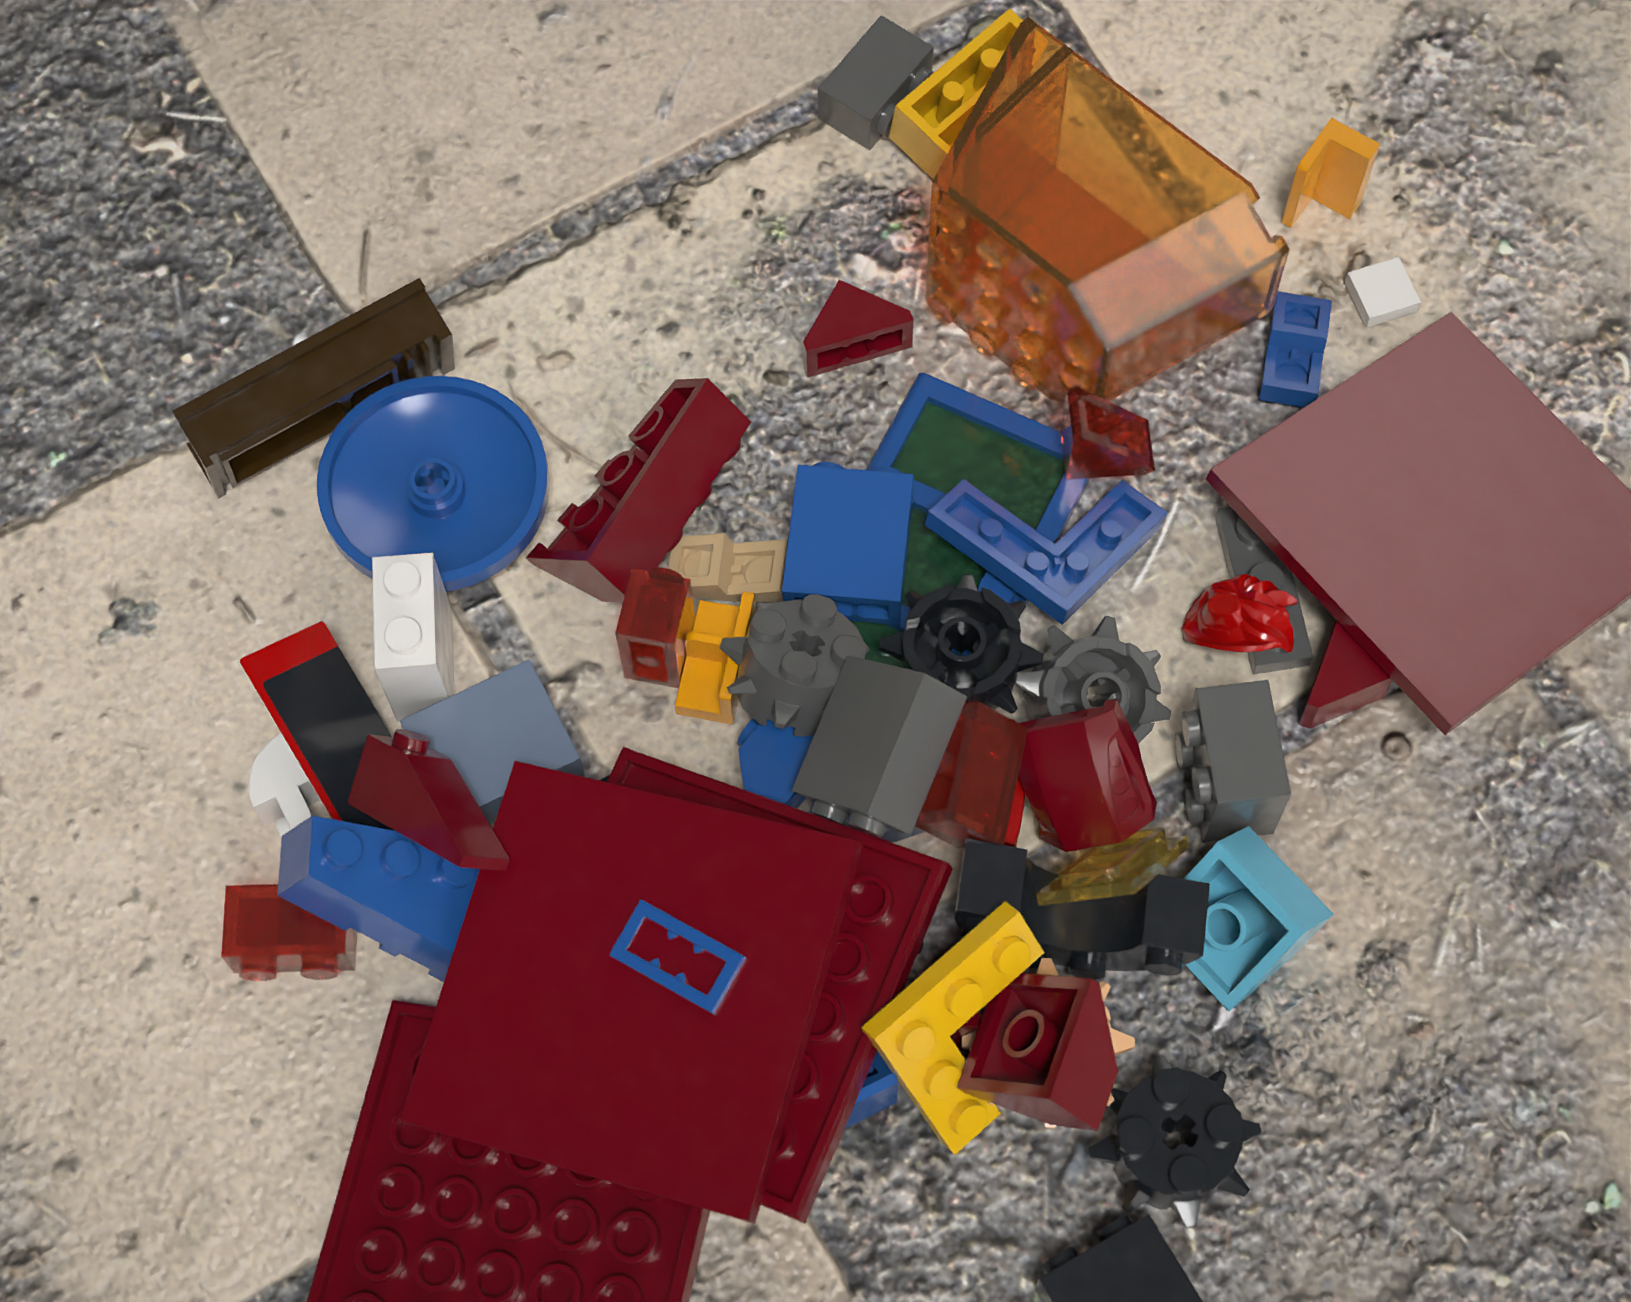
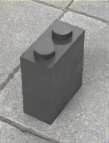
(878, 746)

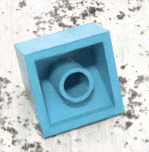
(1254, 916)

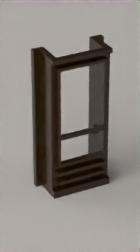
(313, 386)

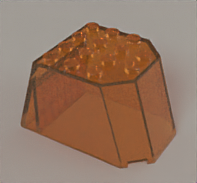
(1089, 230)

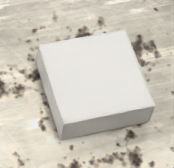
(1382, 292)

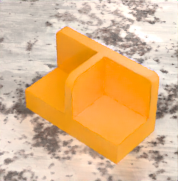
(706, 667)

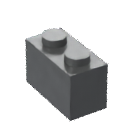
(871, 80)

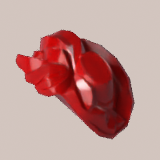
(1241, 616)

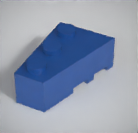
(378, 887)

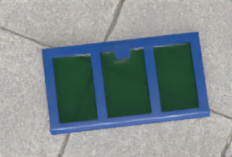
(956, 436)

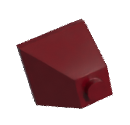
(1045, 1051)

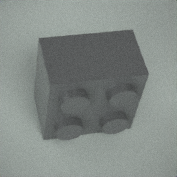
(1233, 760)

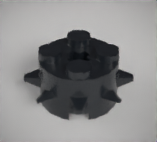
(963, 622)
(1183, 1176)

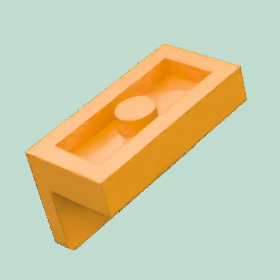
(1332, 172)

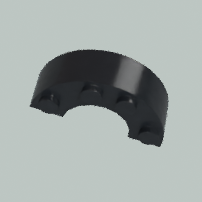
(1134, 932)

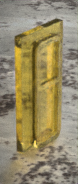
(1115, 868)

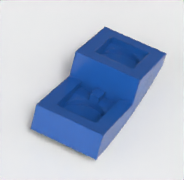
(1295, 349)

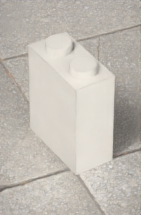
(412, 632)

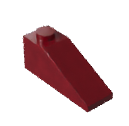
(424, 800)

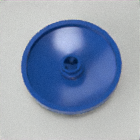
(437, 473)

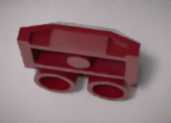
(1086, 778)

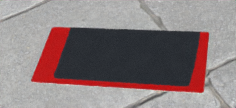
(318, 713)

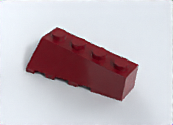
(646, 491)

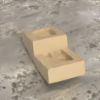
(726, 568)

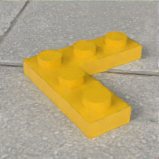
(917, 1024)

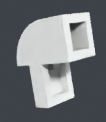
(280, 787)

